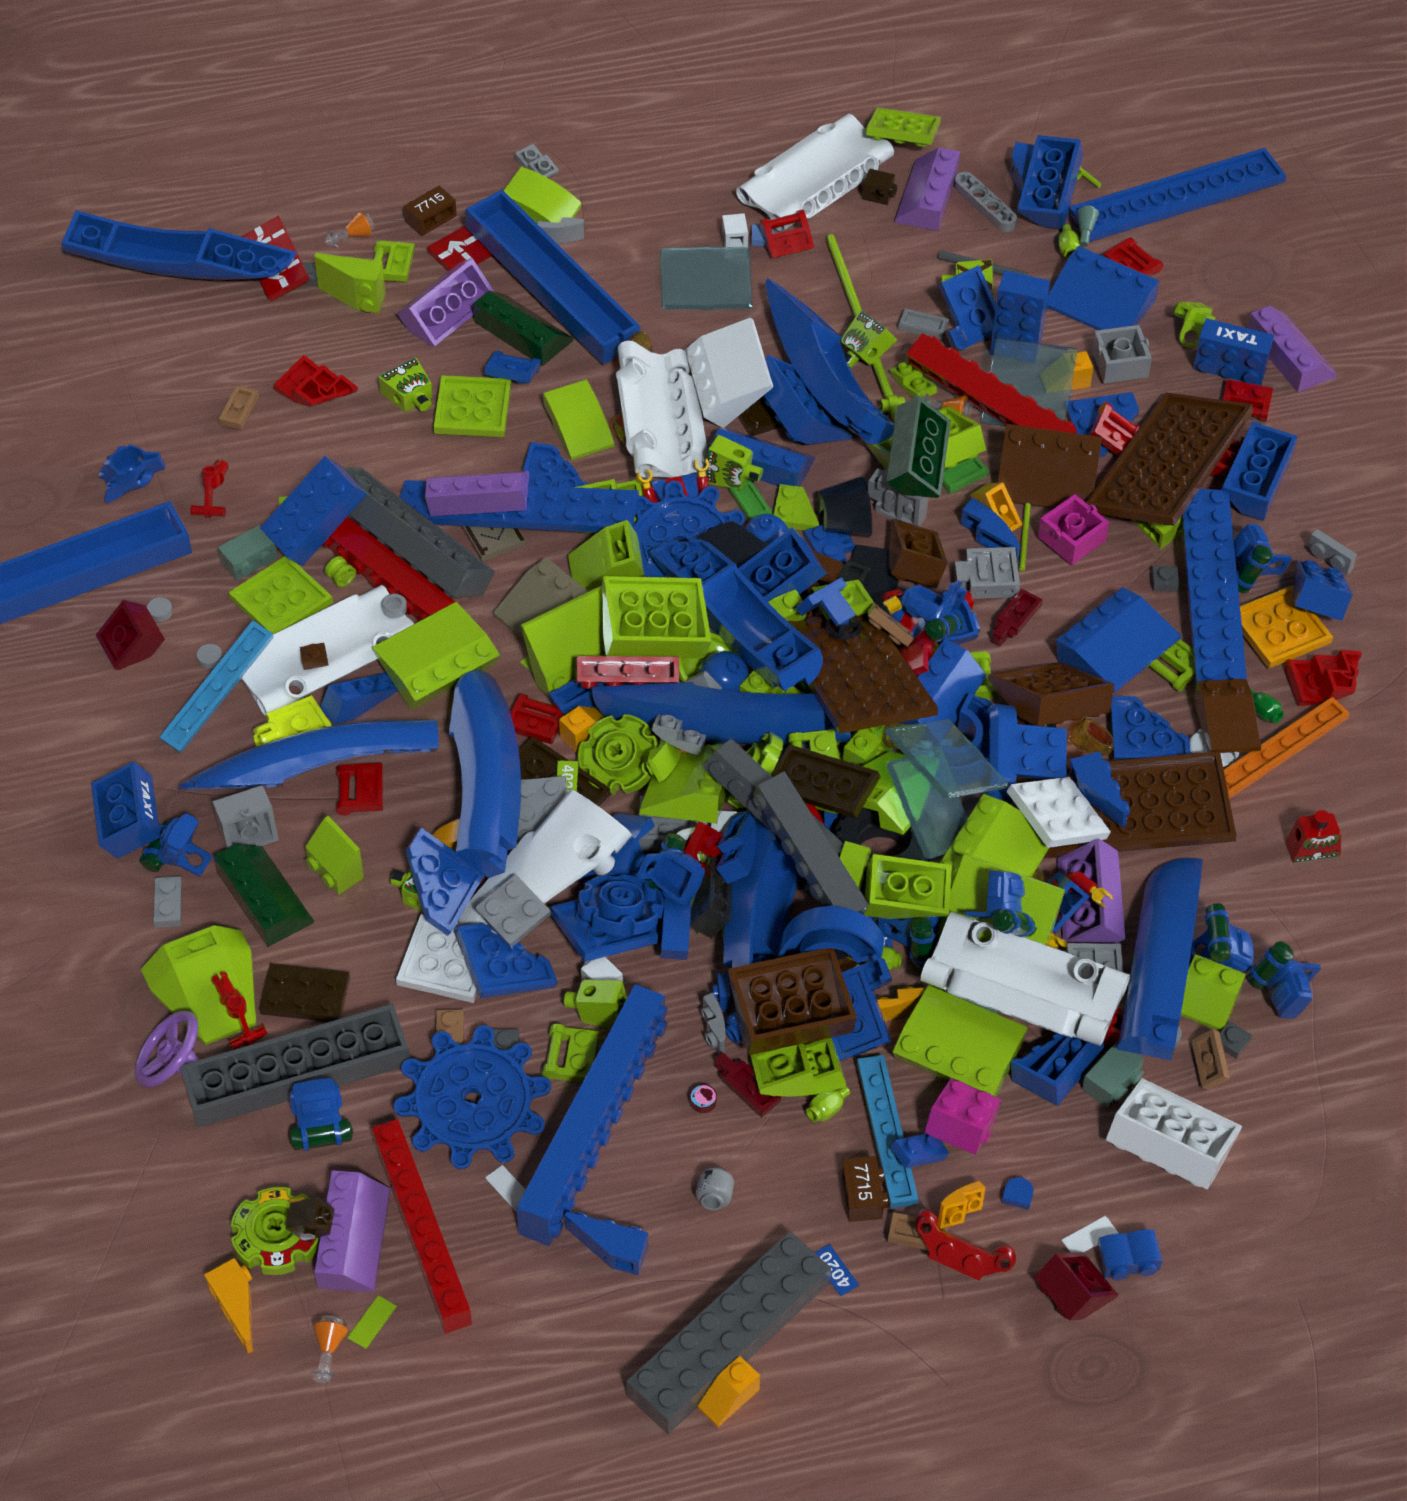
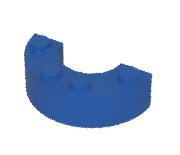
(975, 723)
(835, 929)

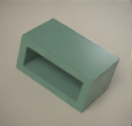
(247, 553)
(1113, 1075)

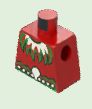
(1314, 837)

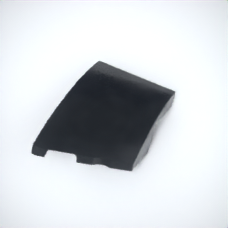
(846, 508)
(734, 542)

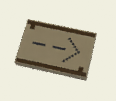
(493, 541)

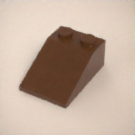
(916, 554)
(1227, 715)

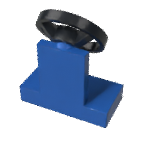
(836, 607)

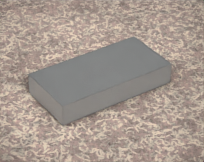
(925, 323)

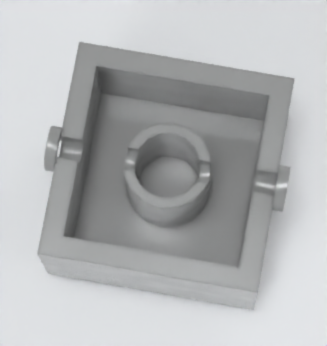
(1121, 354)
(246, 818)

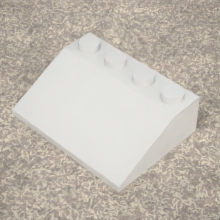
(729, 371)
(1173, 1133)

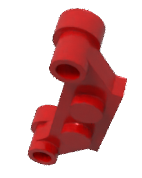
(959, 1253)

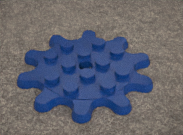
(677, 519)
(469, 1069)

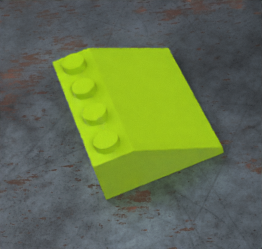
(964, 440)
(655, 617)
(561, 636)
(435, 654)
(687, 791)
(999, 836)
(971, 893)
(959, 1041)

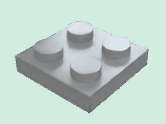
(513, 911)

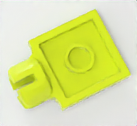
(291, 720)

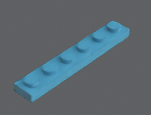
(216, 687)
(886, 1129)

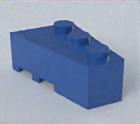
(1055, 1067)

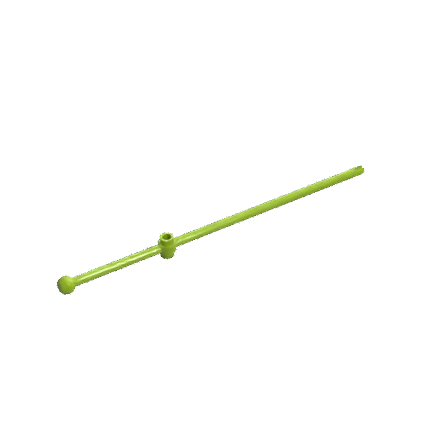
(891, 401)

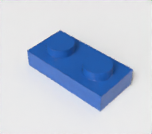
(919, 1150)

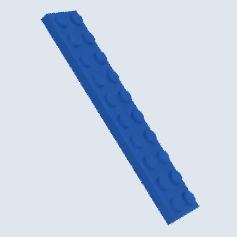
(1182, 193)
(546, 509)
(1213, 588)

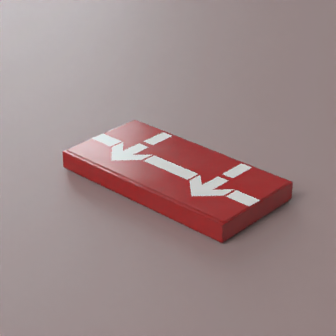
(275, 234)
(457, 248)

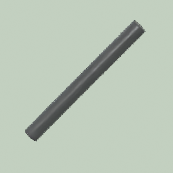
(955, 258)

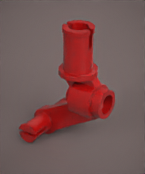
(211, 478)
(236, 1009)

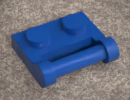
(512, 367)

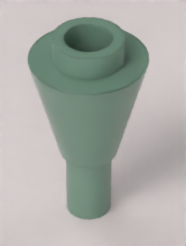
(1087, 218)

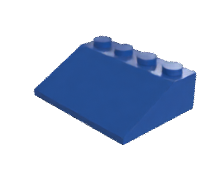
(1101, 291)
(798, 409)
(1117, 639)

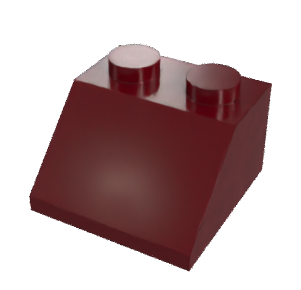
(129, 635)
(1075, 1285)

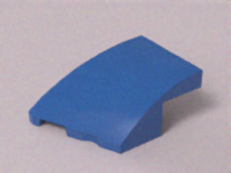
(631, 853)

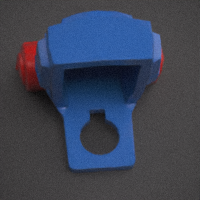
(970, 628)

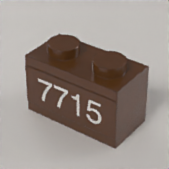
(430, 210)
(863, 1188)

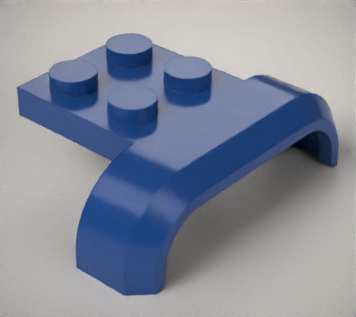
(970, 306)
(1023, 749)
(870, 1026)

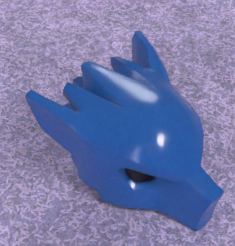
(127, 472)

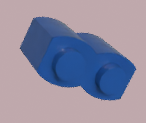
(1129, 1254)

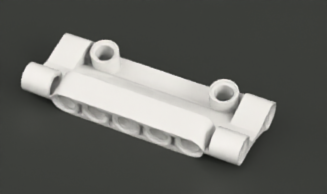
(815, 170)
(660, 411)
(348, 634)
(1025, 979)

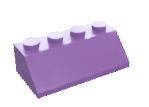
(929, 189)
(445, 303)
(1291, 350)
(477, 493)
(1091, 921)
(352, 1251)

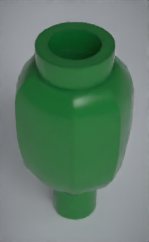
(1267, 707)

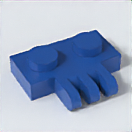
(829, 543)

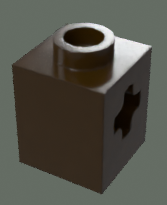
(879, 187)
(310, 1218)

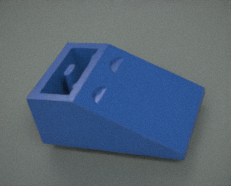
(1321, 590)

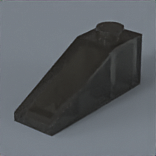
(712, 902)

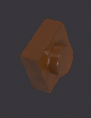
(314, 656)

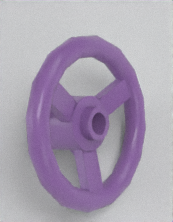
(170, 1051)

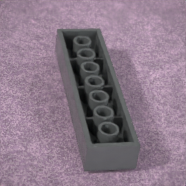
(418, 539)
(266, 1071)
(730, 1327)

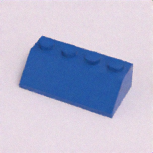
(1051, 180)
(778, 462)
(1259, 469)
(950, 680)

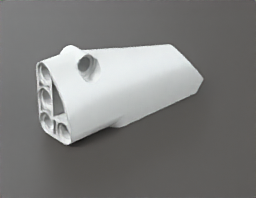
(560, 852)

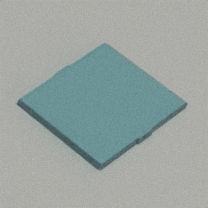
(706, 278)
(1035, 371)
(946, 758)
(932, 817)

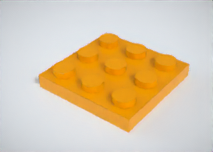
(1281, 629)

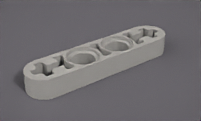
(968, 184)

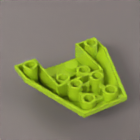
(885, 796)
(183, 974)

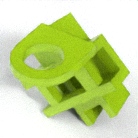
(1194, 318)

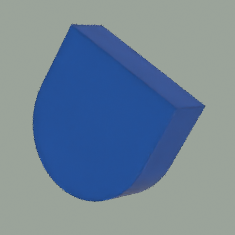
(1018, 1193)

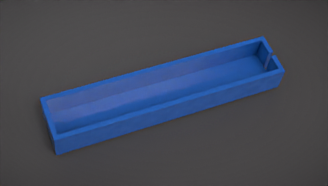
(551, 275)
(91, 560)
(592, 1116)

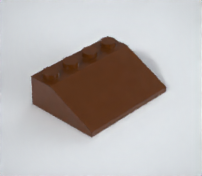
(1048, 465)
(1054, 693)
(791, 1000)

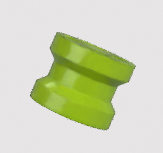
(340, 571)

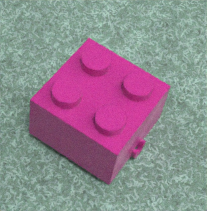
(1073, 529)
(963, 1116)

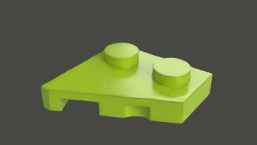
(795, 508)

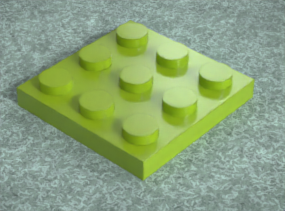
(903, 126)
(472, 406)
(280, 596)

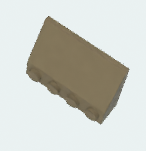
(536, 593)

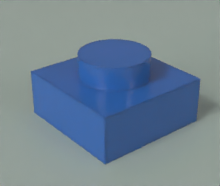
(722, 991)

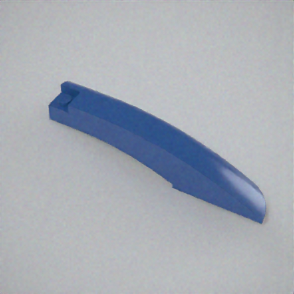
(173, 252)
(822, 365)
(742, 614)
(718, 712)
(311, 749)
(488, 770)
(760, 903)
(1161, 959)

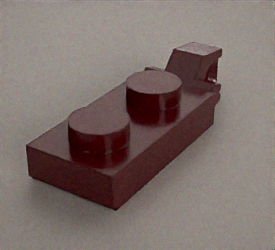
(1015, 616)
(743, 1082)

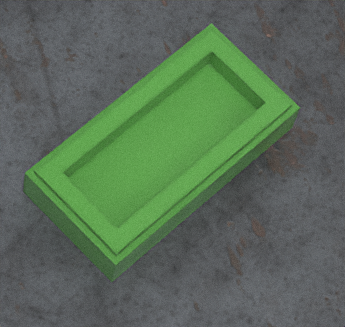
(964, 474)
(749, 500)

